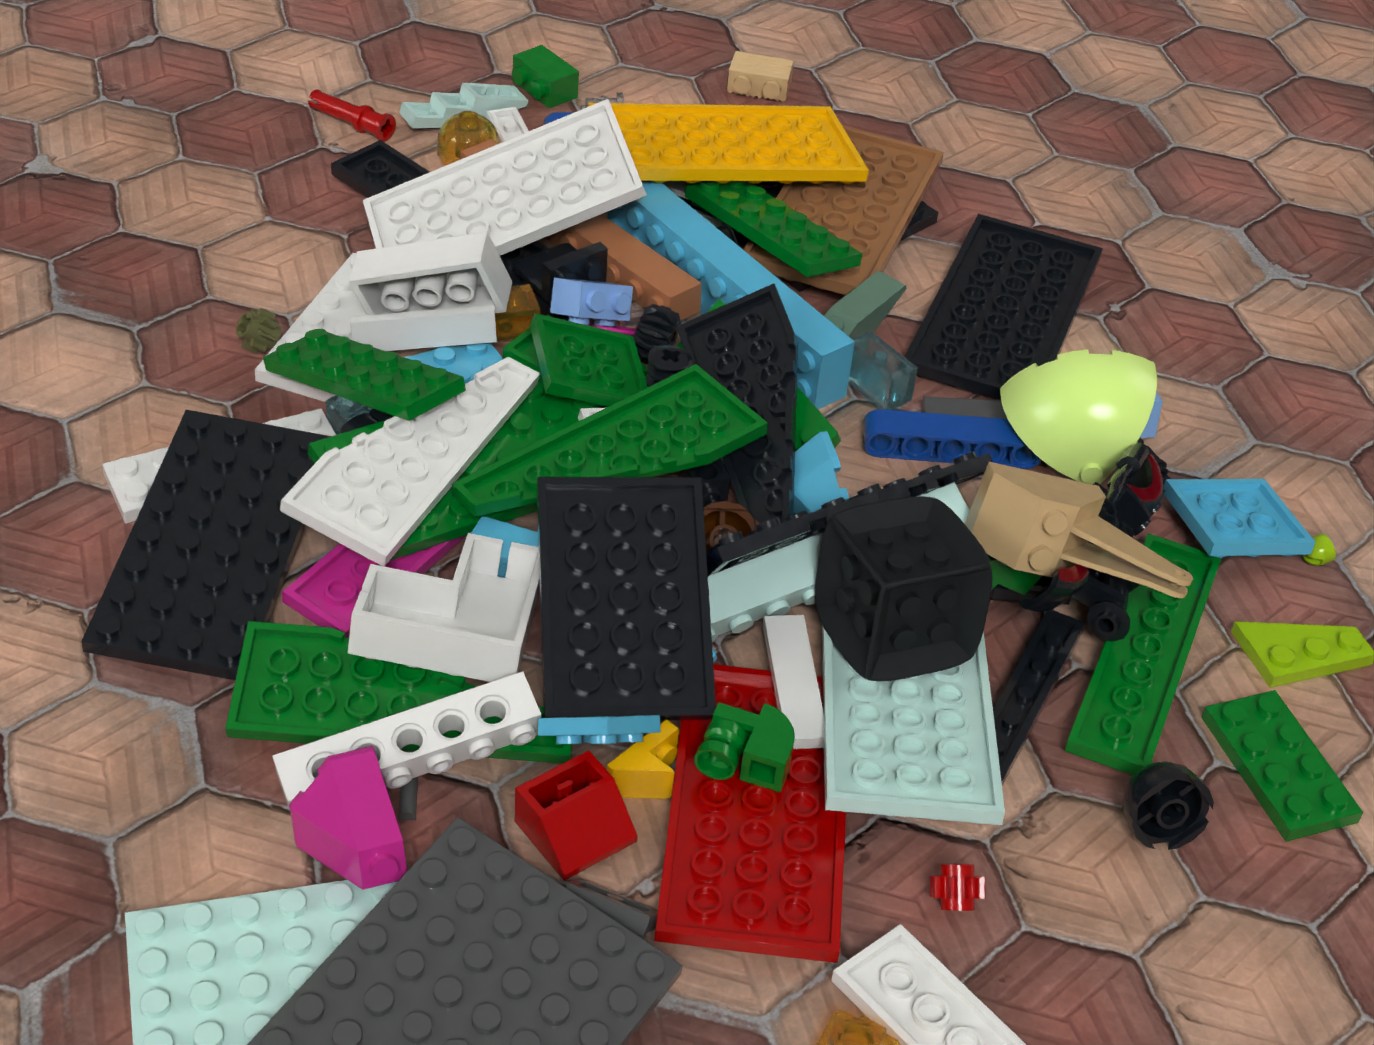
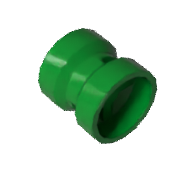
(721, 749)

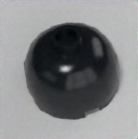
(1166, 804)

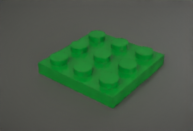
(586, 361)

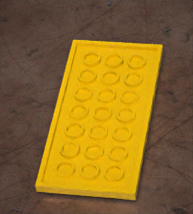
(738, 143)

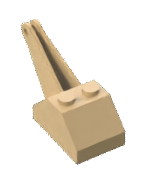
(1046, 523)

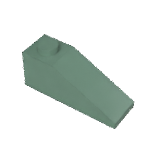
(866, 305)

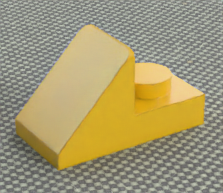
(644, 766)

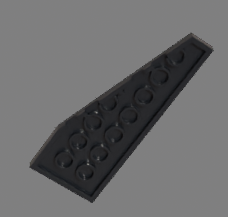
(755, 357)
(775, 535)

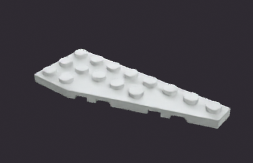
(393, 478)

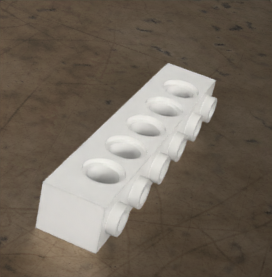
(424, 726)

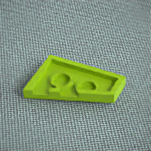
(1301, 651)

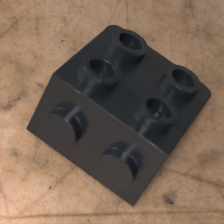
(562, 262)

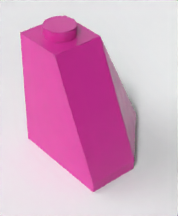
(350, 820)

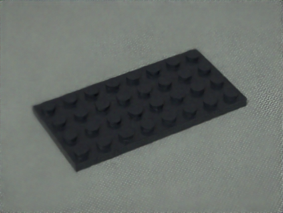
(1002, 306)
(205, 547)

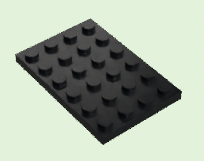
(624, 598)

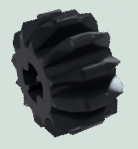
(655, 328)

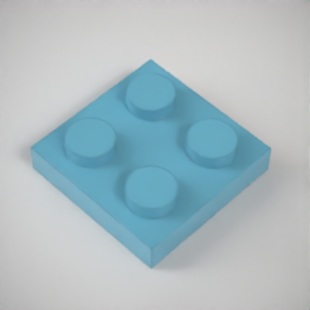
(599, 728)

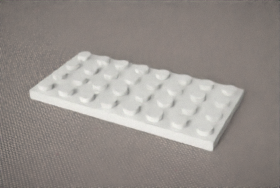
(516, 187)

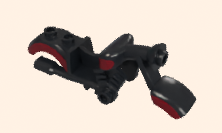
(1128, 505)

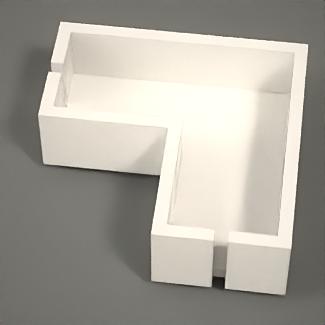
(456, 625)

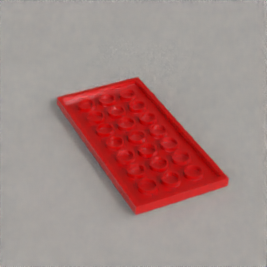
(749, 861)

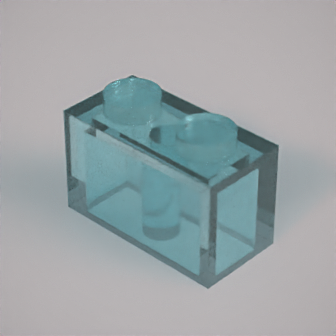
(881, 372)

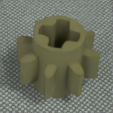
(258, 330)

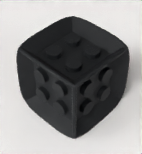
(902, 588)

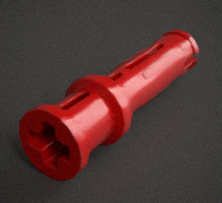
(362, 117)

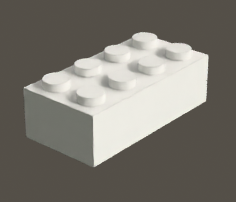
(431, 276)

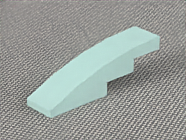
(471, 97)

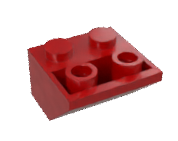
(574, 815)

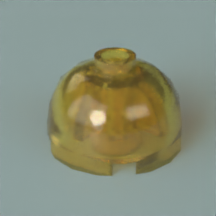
(463, 132)

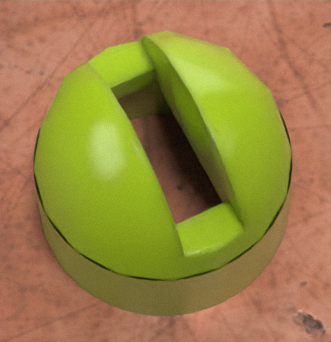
(1322, 552)

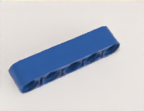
(943, 438)

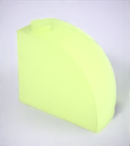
(1082, 409)

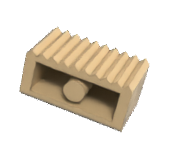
(760, 76)

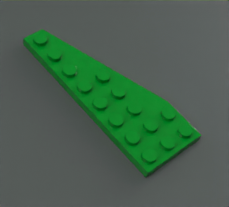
(649, 434)
(307, 687)

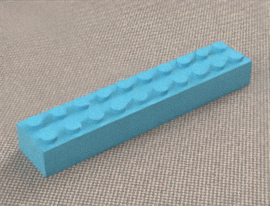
(730, 273)

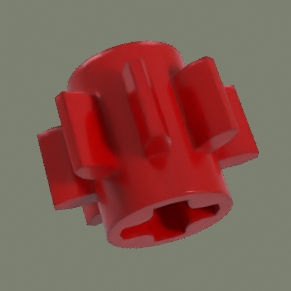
(957, 887)

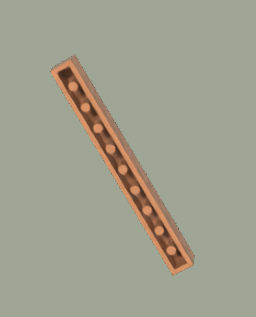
(629, 261)

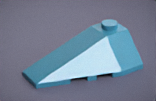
(815, 475)

